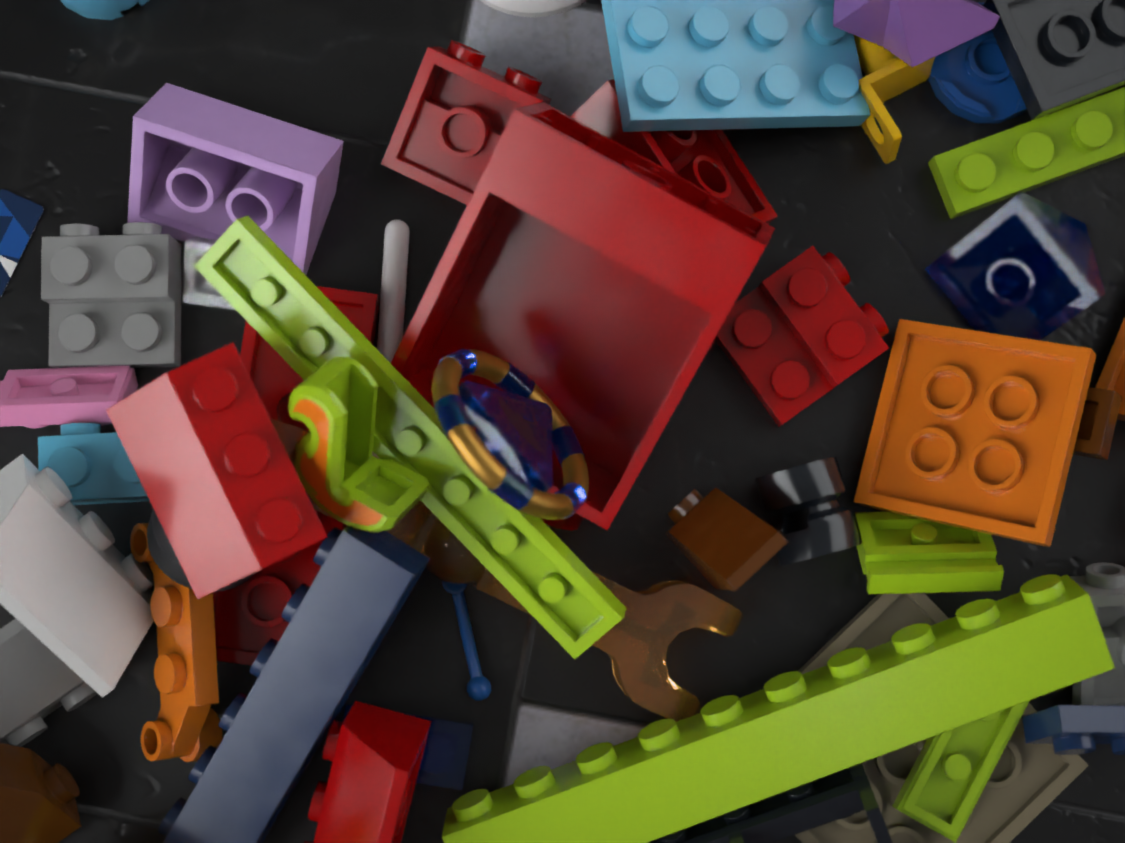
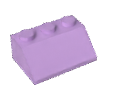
(214, 162)

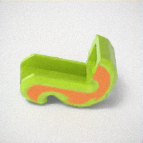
(337, 452)

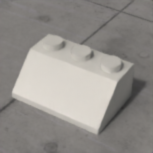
(69, 577)

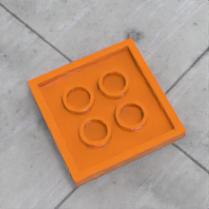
(976, 430)

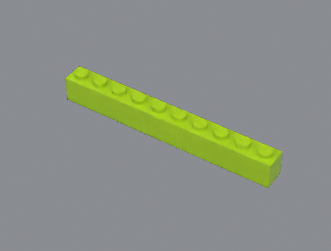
(801, 725)

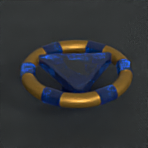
(512, 434)

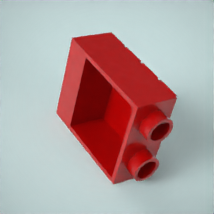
(591, 284)

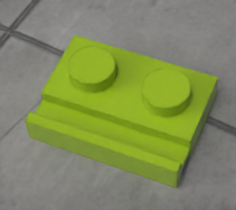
(924, 556)

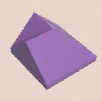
(914, 27)

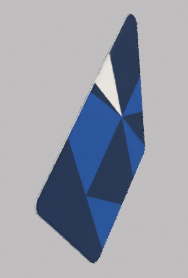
(17, 224)

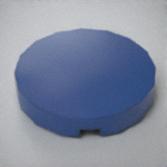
(976, 81)

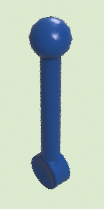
(478, 686)

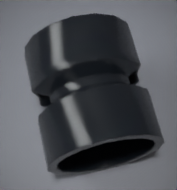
(813, 487)

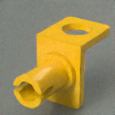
(885, 79)

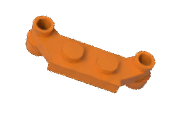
(184, 666)

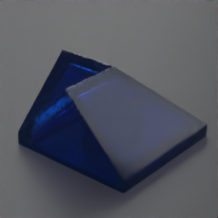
(1021, 270)

